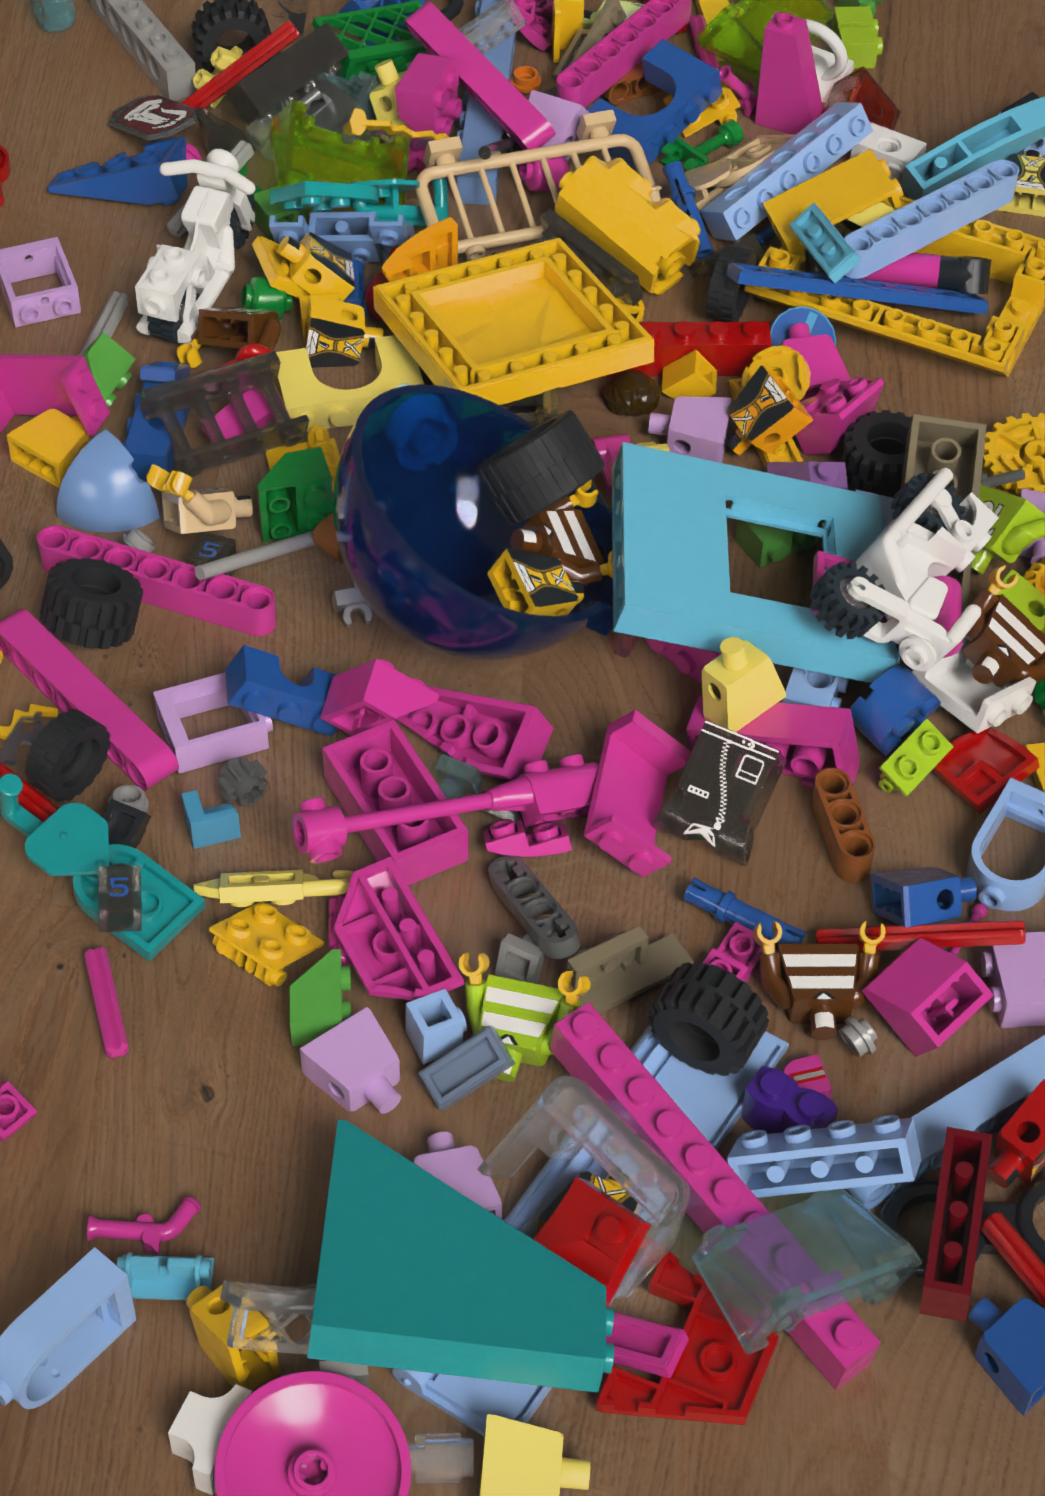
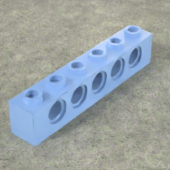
(793, 163)

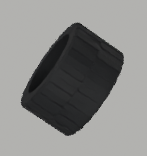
(540, 467)

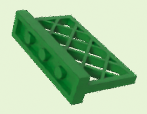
(366, 57)

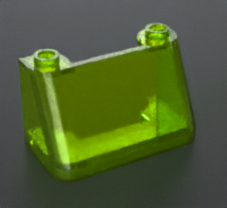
(739, 28)
(320, 155)

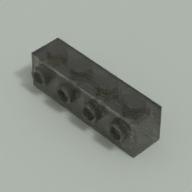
(287, 74)

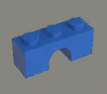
(149, 439)
(260, 687)

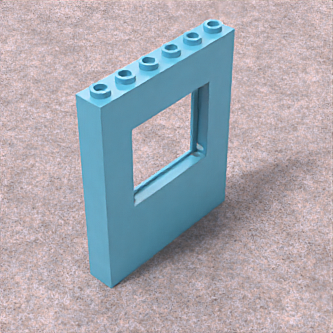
(675, 558)

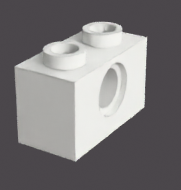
(893, 147)

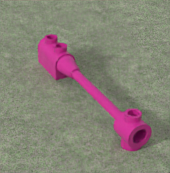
(539, 794)

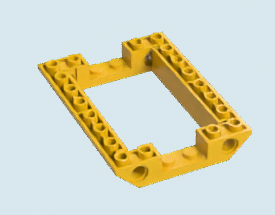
(1015, 260)

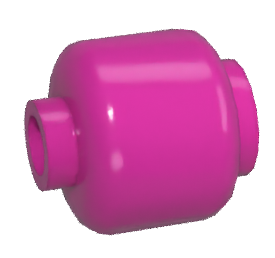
(534, 176)

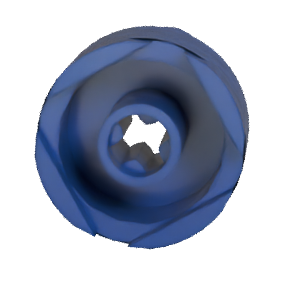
(893, 708)

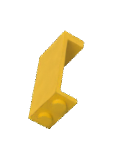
(837, 193)

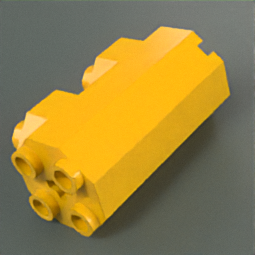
(616, 213)

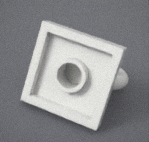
(829, 66)

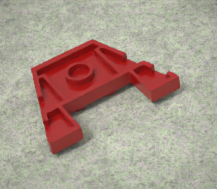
(714, 1374)

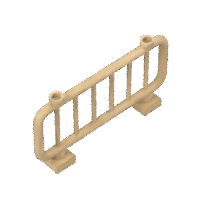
(443, 161)

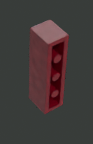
(956, 1224)

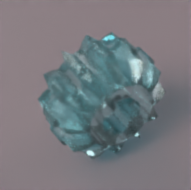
(54, 14)

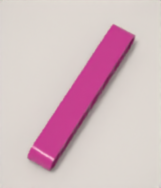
(621, 50)
(480, 78)
(170, 582)
(73, 686)

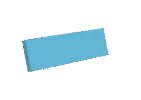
(824, 242)

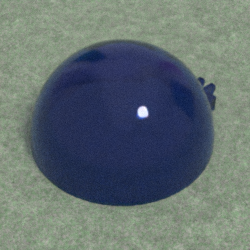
(427, 531)

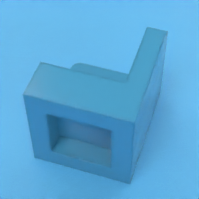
(209, 824)

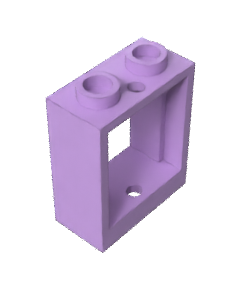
(45, 259)
(199, 697)

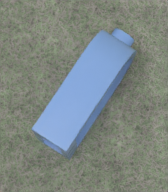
(1027, 807)
(64, 1331)

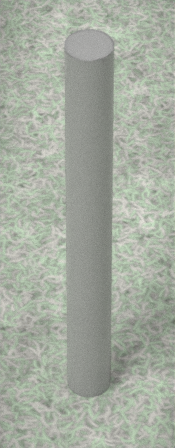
(254, 556)

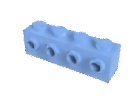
(827, 1157)

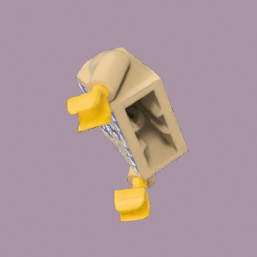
(196, 509)

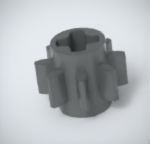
(242, 781)

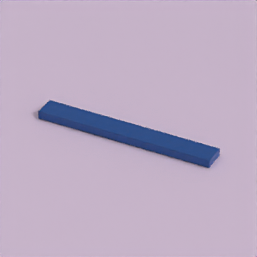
(856, 288)

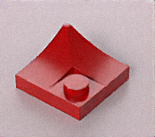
(982, 766)
(594, 1234)

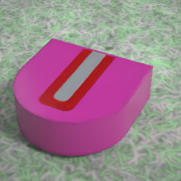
(809, 1074)

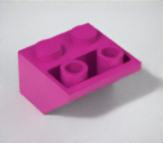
(429, 94)
(834, 410)
(373, 696)
(927, 995)

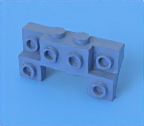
(352, 231)

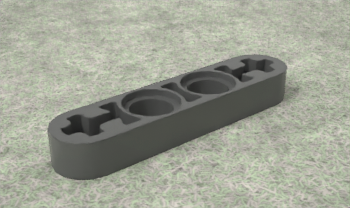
(537, 904)

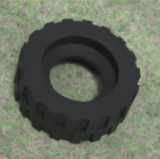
(726, 297)
(67, 755)

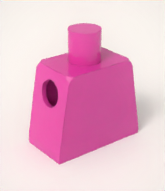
(820, 355)

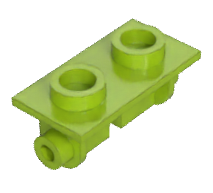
(914, 759)

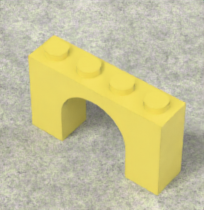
(338, 407)

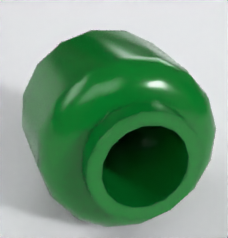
(262, 296)

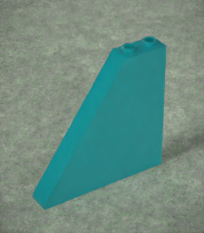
(443, 1284)

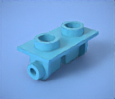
(165, 1275)

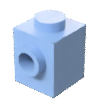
(434, 1025)

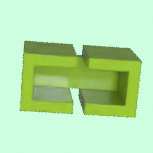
(859, 34)

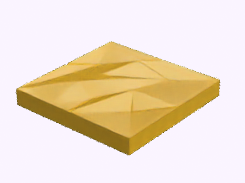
(513, 323)

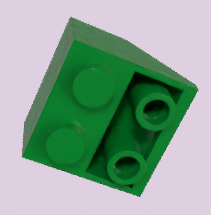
(295, 495)

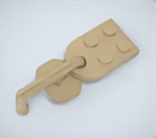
(728, 169)

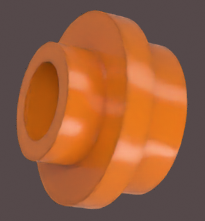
(526, 79)

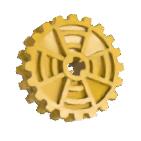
(1015, 447)

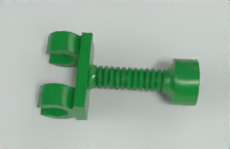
(728, 134)

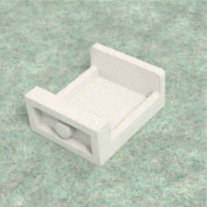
(973, 702)

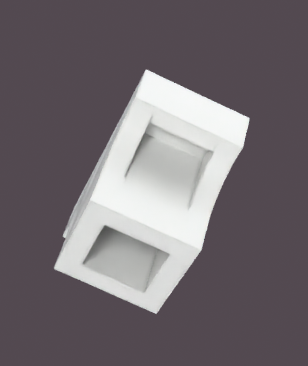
(199, 1429)

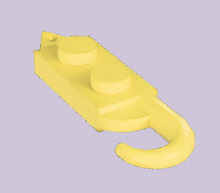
(275, 886)

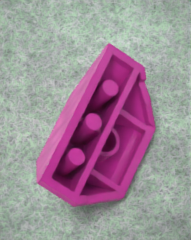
(392, 937)

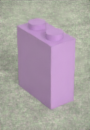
(1017, 981)

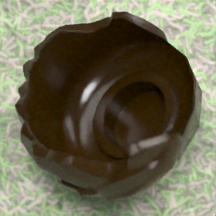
(632, 393)

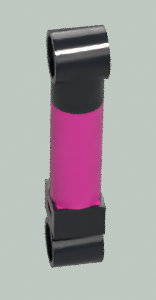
(929, 270)

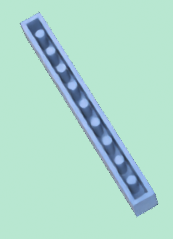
(477, 126)

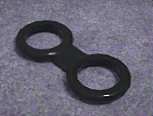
(1018, 1214)

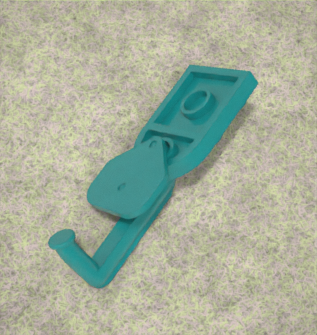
(362, 196)
(77, 843)

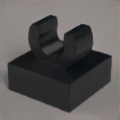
(125, 823)

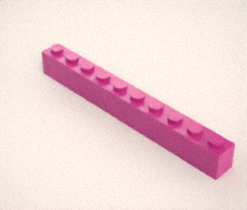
(593, 1052)

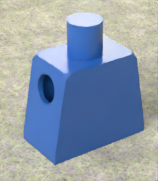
(920, 895)
(1013, 1349)

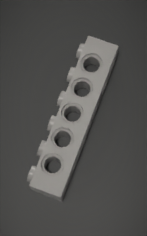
(149, 45)

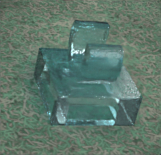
(457, 777)

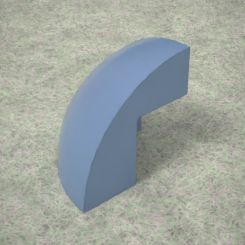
(104, 490)

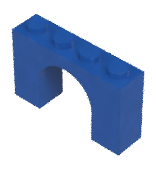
(682, 76)

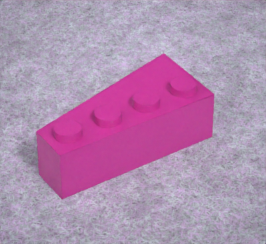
(805, 735)

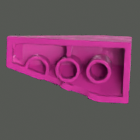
(482, 731)

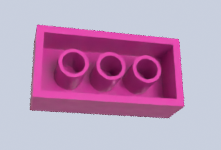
(382, 773)

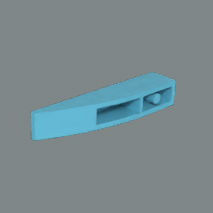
(975, 148)

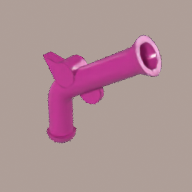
(747, 98)
(144, 1227)

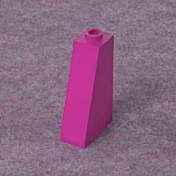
(788, 77)

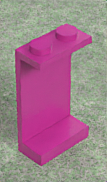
(50, 382)
(631, 791)

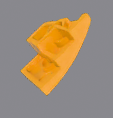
(424, 252)

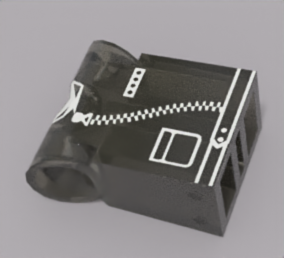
(722, 792)

